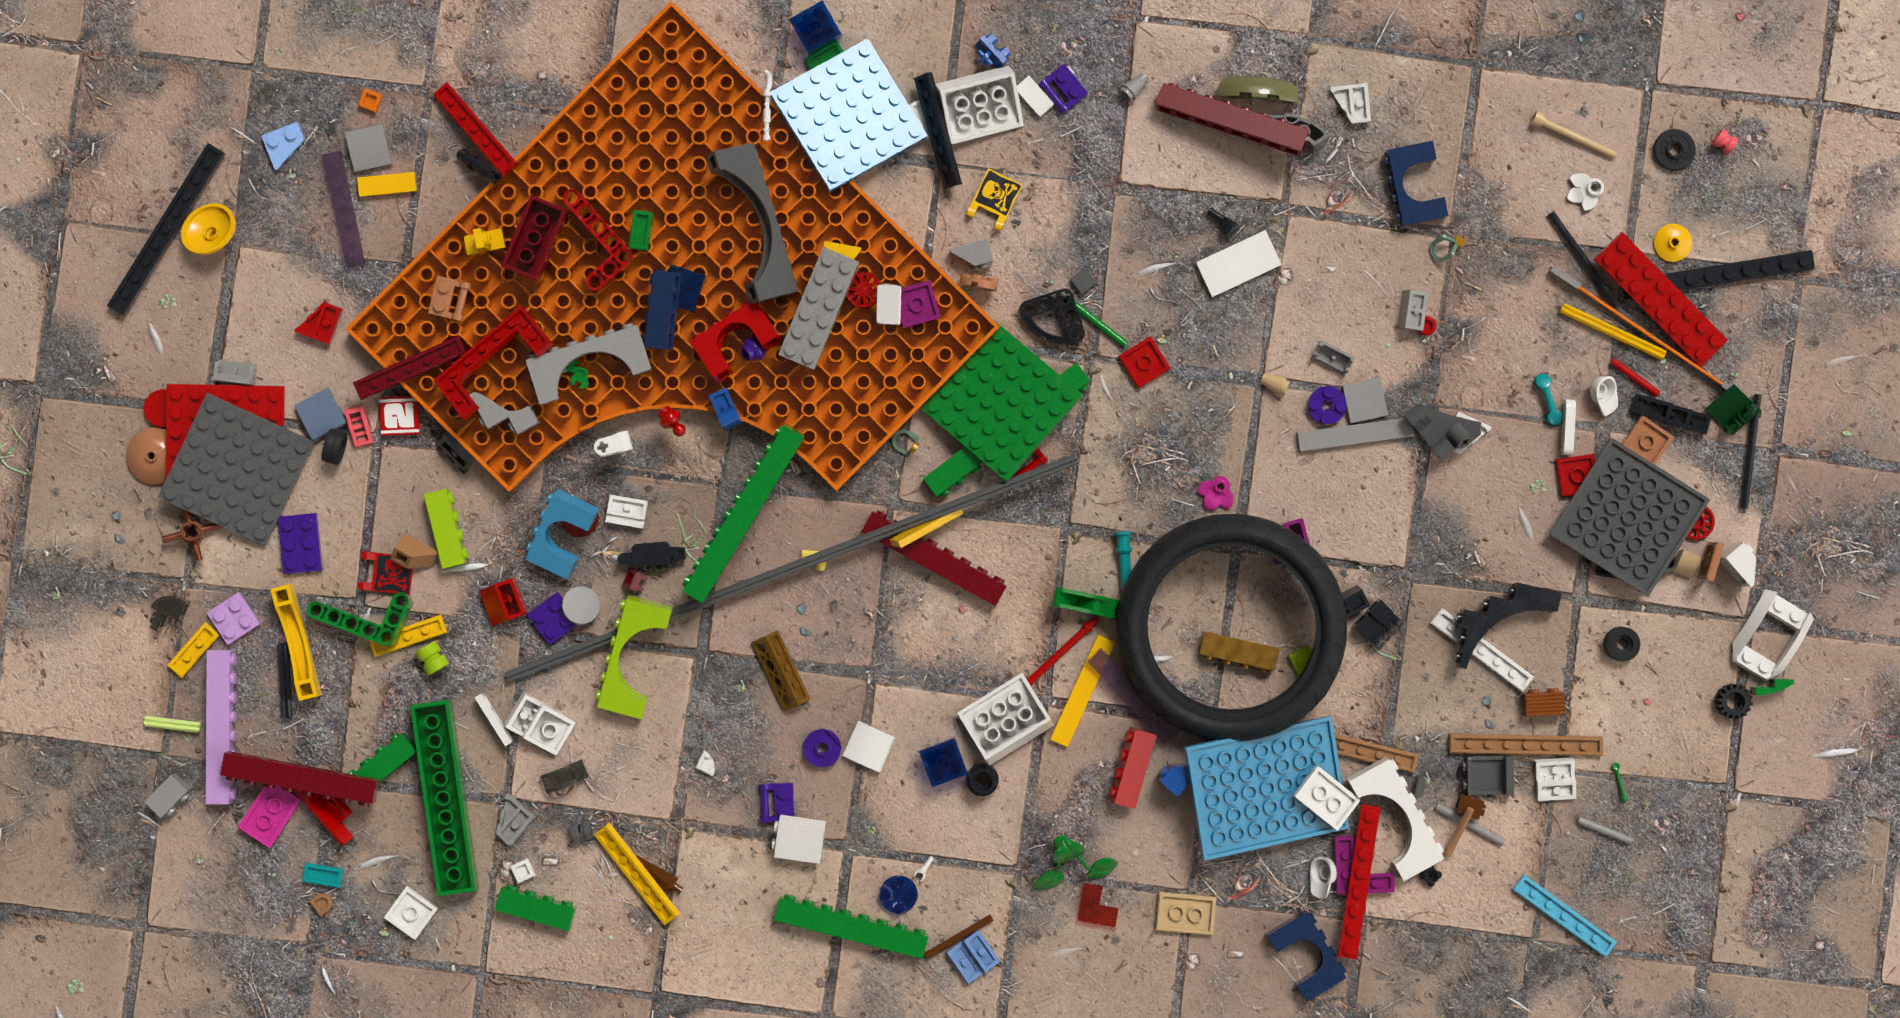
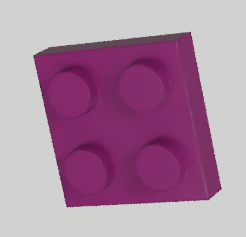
(918, 304)

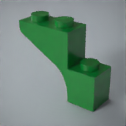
(1086, 602)

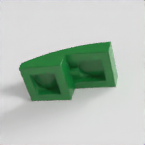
(1775, 686)

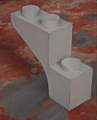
(494, 414)

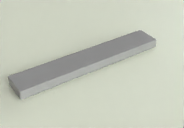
(1355, 434)

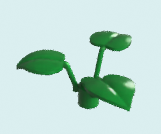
(1065, 851)

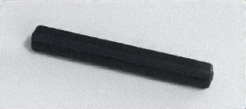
(285, 680)

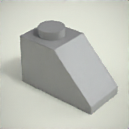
(974, 253)

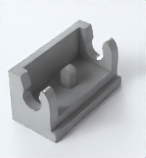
(1413, 310)
(1332, 357)
(235, 372)

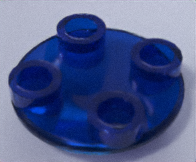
(898, 894)

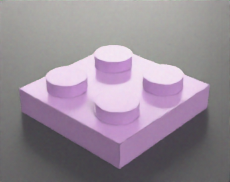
(233, 618)

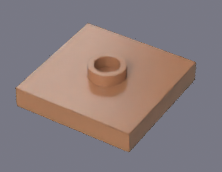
(1647, 439)
(1710, 561)

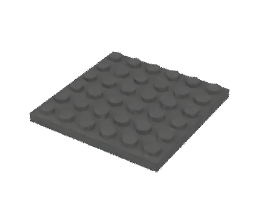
(236, 469)
(1629, 517)

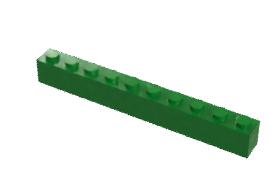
(965, 461)

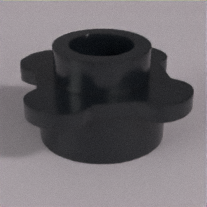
(1434, 878)

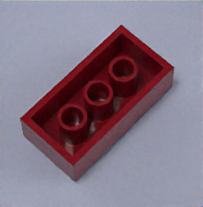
(535, 238)

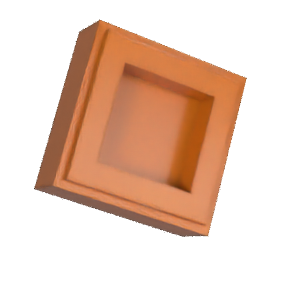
(370, 100)

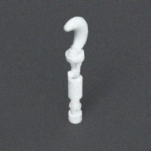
(767, 112)

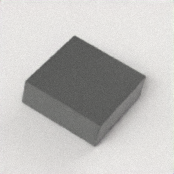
(1083, 281)
(1419, 786)

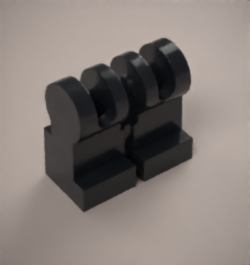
(1369, 625)

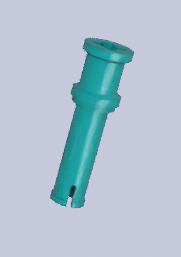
(1124, 550)

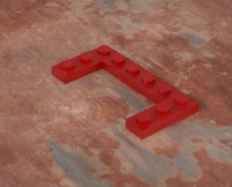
(516, 323)

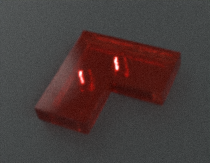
(1091, 910)

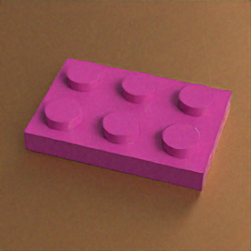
(269, 814)

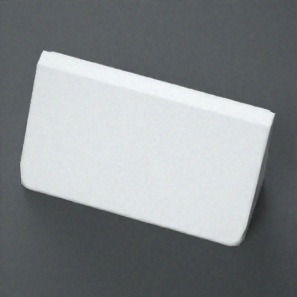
(888, 304)

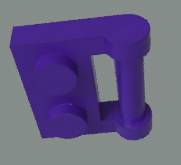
(1067, 84)
(782, 801)

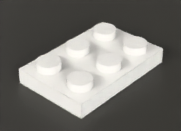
(1326, 797)

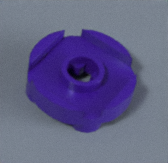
(1337, 407)
(822, 758)

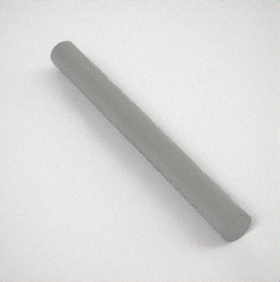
(1471, 825)

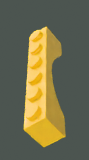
(303, 666)

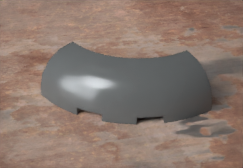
(1317, 135)

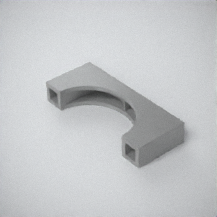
(548, 368)

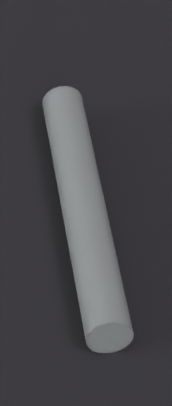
(1604, 830)

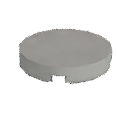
(580, 605)

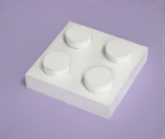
(411, 912)

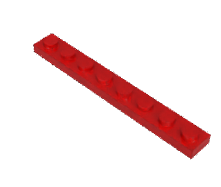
(1358, 881)

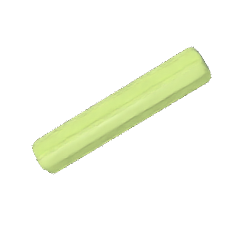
(172, 724)

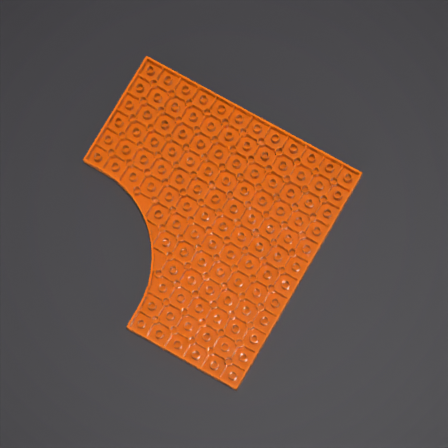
(642, 145)

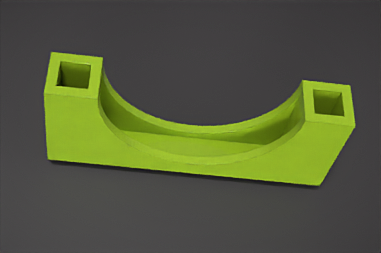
(616, 692)

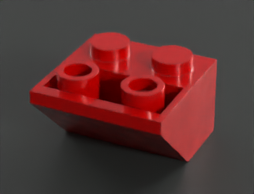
(503, 601)

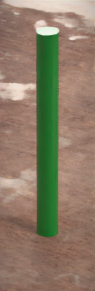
(1101, 325)

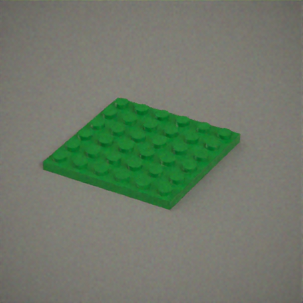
(1002, 403)

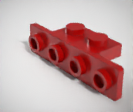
(330, 813)

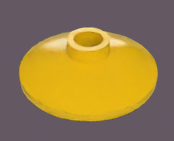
(1663, 244)

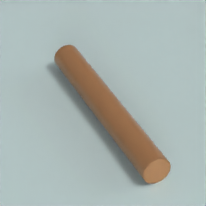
(1458, 832)

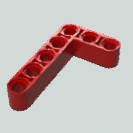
(602, 237)

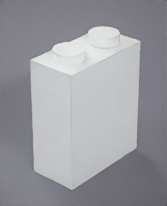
(799, 839)

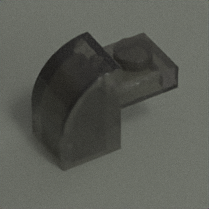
(168, 605)
(564, 776)

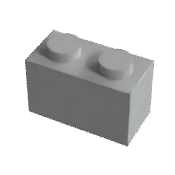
(168, 795)

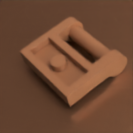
(443, 297)

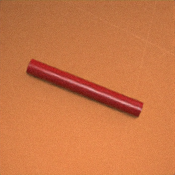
(1635, 377)

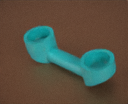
(1543, 382)

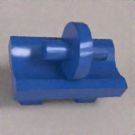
(989, 53)

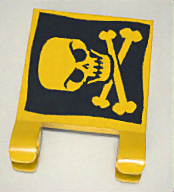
(996, 196)

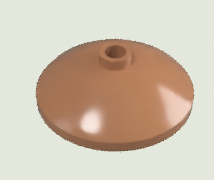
(137, 455)

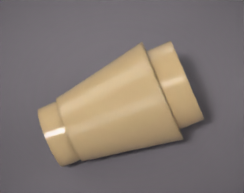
(1275, 383)

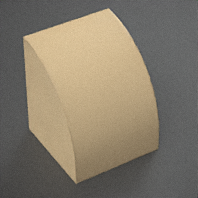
(1687, 563)

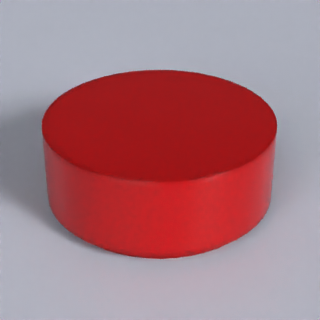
(1429, 326)

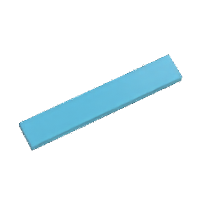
(1564, 915)

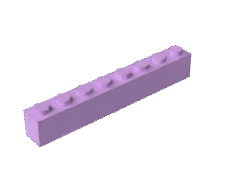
(220, 722)

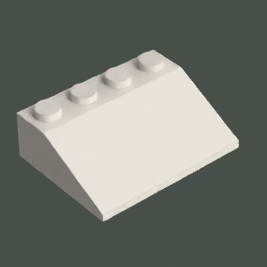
(980, 104)
(1005, 719)

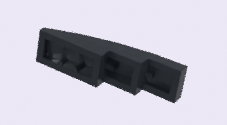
(1671, 414)

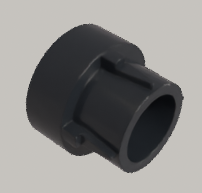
(975, 787)

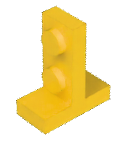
(484, 241)

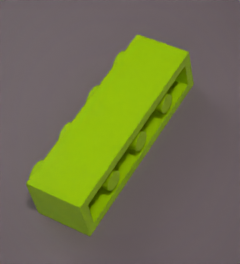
(446, 529)

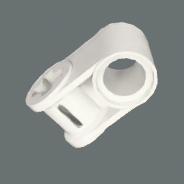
(616, 443)

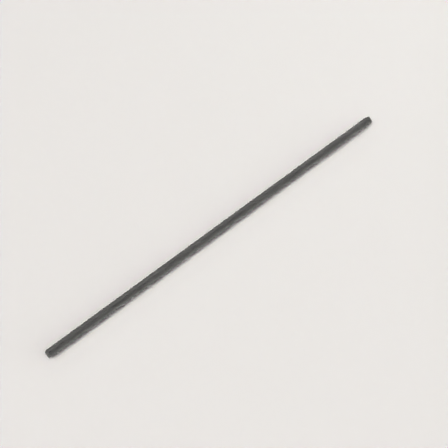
(808, 561)

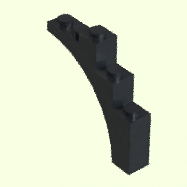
(1476, 624)

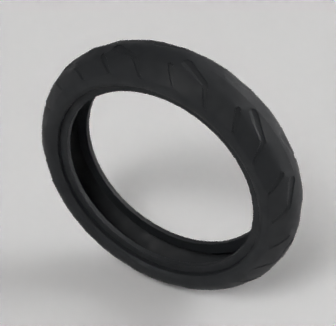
(1215, 722)

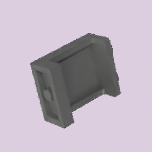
(1488, 775)

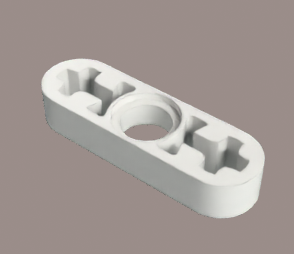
(1568, 427)

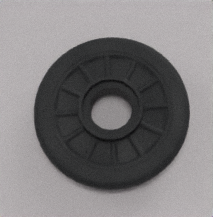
(1685, 144)

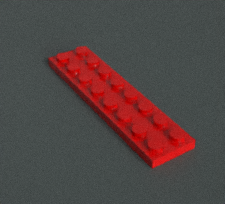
(1660, 299)

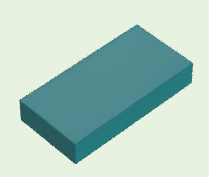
(323, 875)

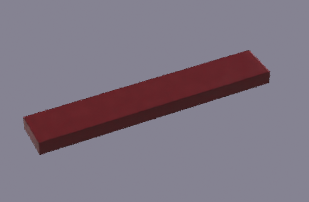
(409, 367)

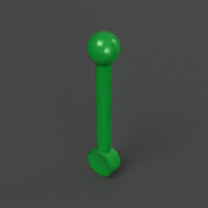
(1615, 766)

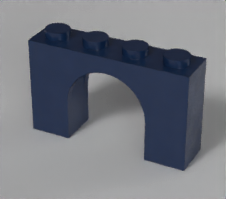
(1410, 210)
(1303, 928)

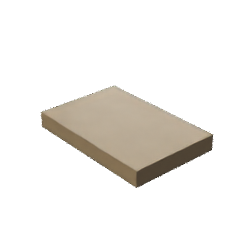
(1186, 913)

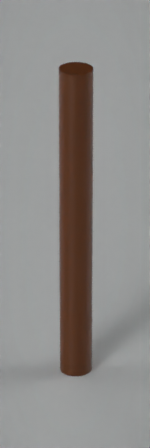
(959, 936)

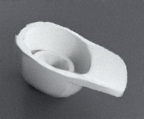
(1604, 393)
(1319, 879)

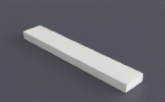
(1485, 653)

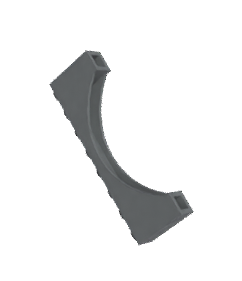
(743, 169)

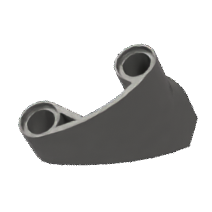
(1443, 431)

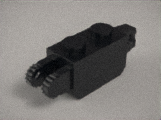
(652, 554)

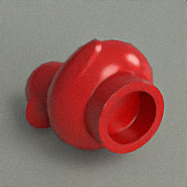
(670, 419)

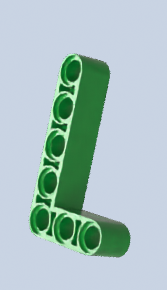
(362, 624)

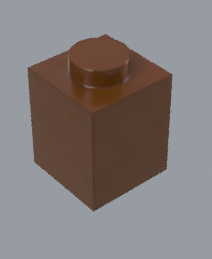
(1468, 801)

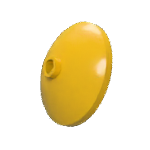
(208, 229)

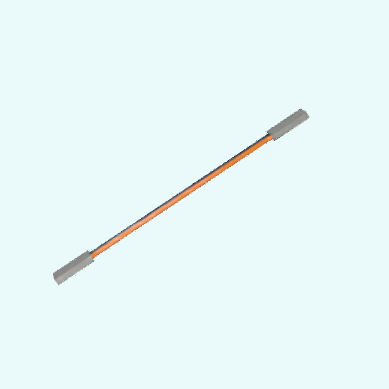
(1577, 286)

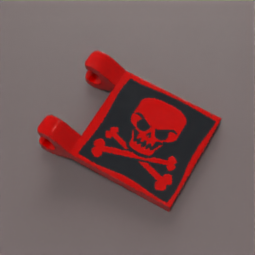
(387, 575)

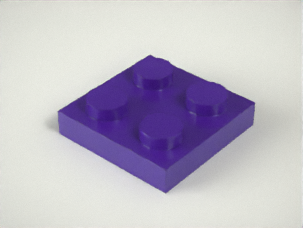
(550, 619)

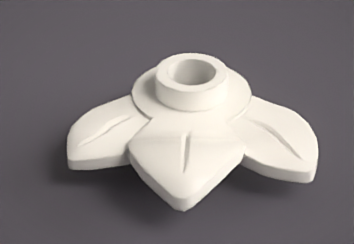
(1582, 190)

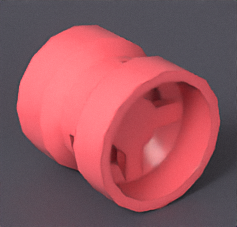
(1725, 141)

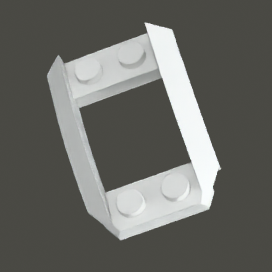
(1784, 612)

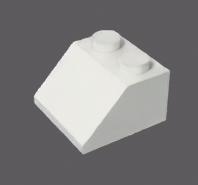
(1740, 563)

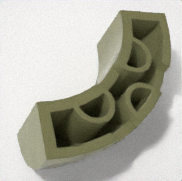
(1258, 87)

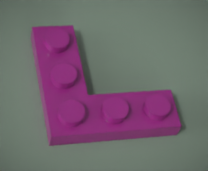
(1344, 849)

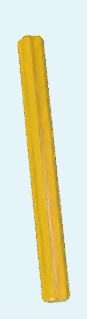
(1612, 331)

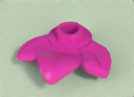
(1214, 496)

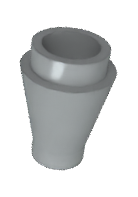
(1133, 87)

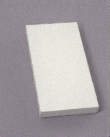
(1238, 263)

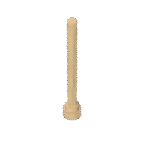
(1540, 120)

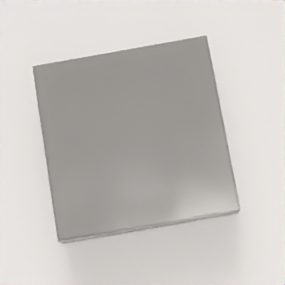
(1365, 400)

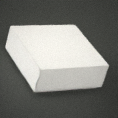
(523, 870)

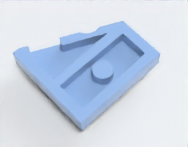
(283, 143)

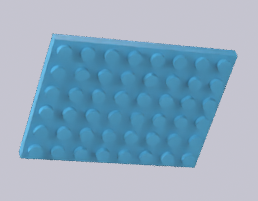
(1248, 787)

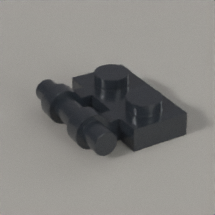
(455, 453)

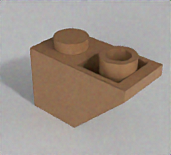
(413, 553)

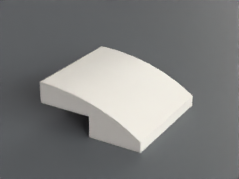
(869, 746)
(1555, 779)

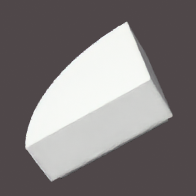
(706, 763)

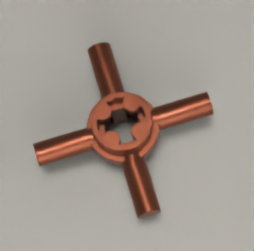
(194, 541)

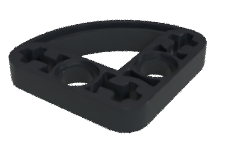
(1063, 307)

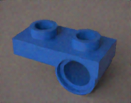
(725, 409)

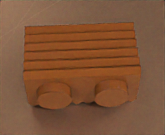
(1543, 703)

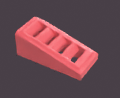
(359, 408)

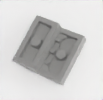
(368, 147)

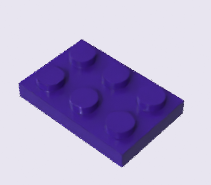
(300, 543)

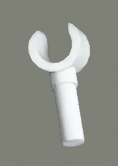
(923, 869)

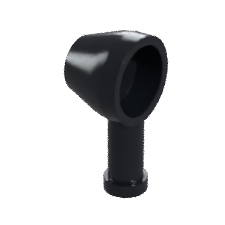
(1228, 226)

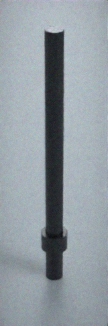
(1606, 290)
(1750, 454)

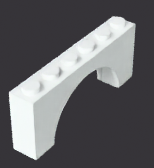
(1420, 848)

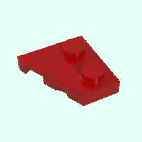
(321, 323)

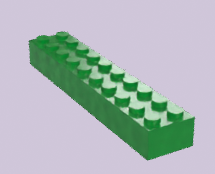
(744, 512)
(444, 797)

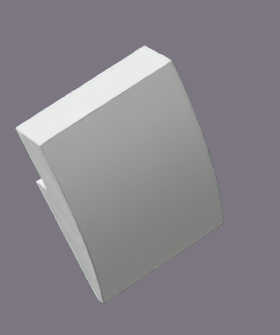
(539, 723)

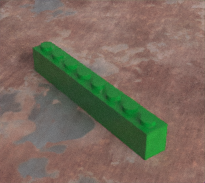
(851, 927)

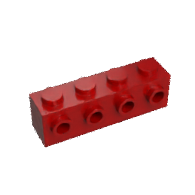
(1132, 767)

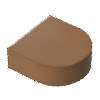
(322, 903)

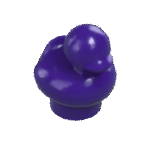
(752, 349)

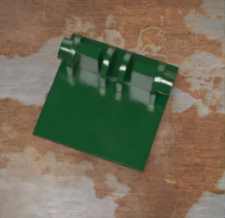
(1733, 409)

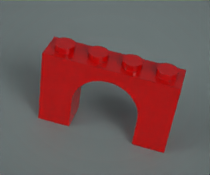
(709, 343)

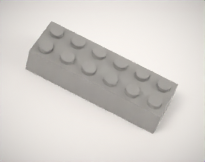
(819, 308)

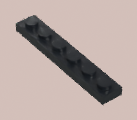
(937, 130)

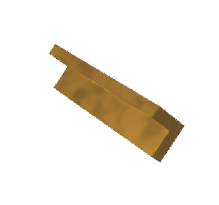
(783, 669)

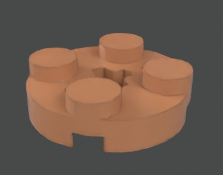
(977, 282)

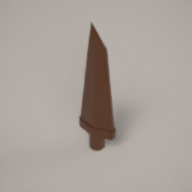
(662, 877)

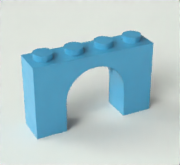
(543, 549)

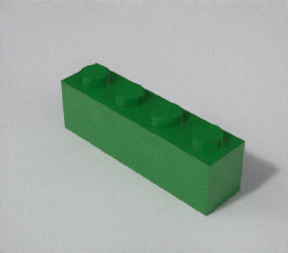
(387, 758)
(535, 907)

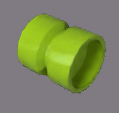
(430, 656)

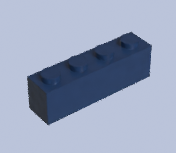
(662, 309)

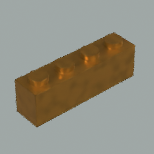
(1239, 651)

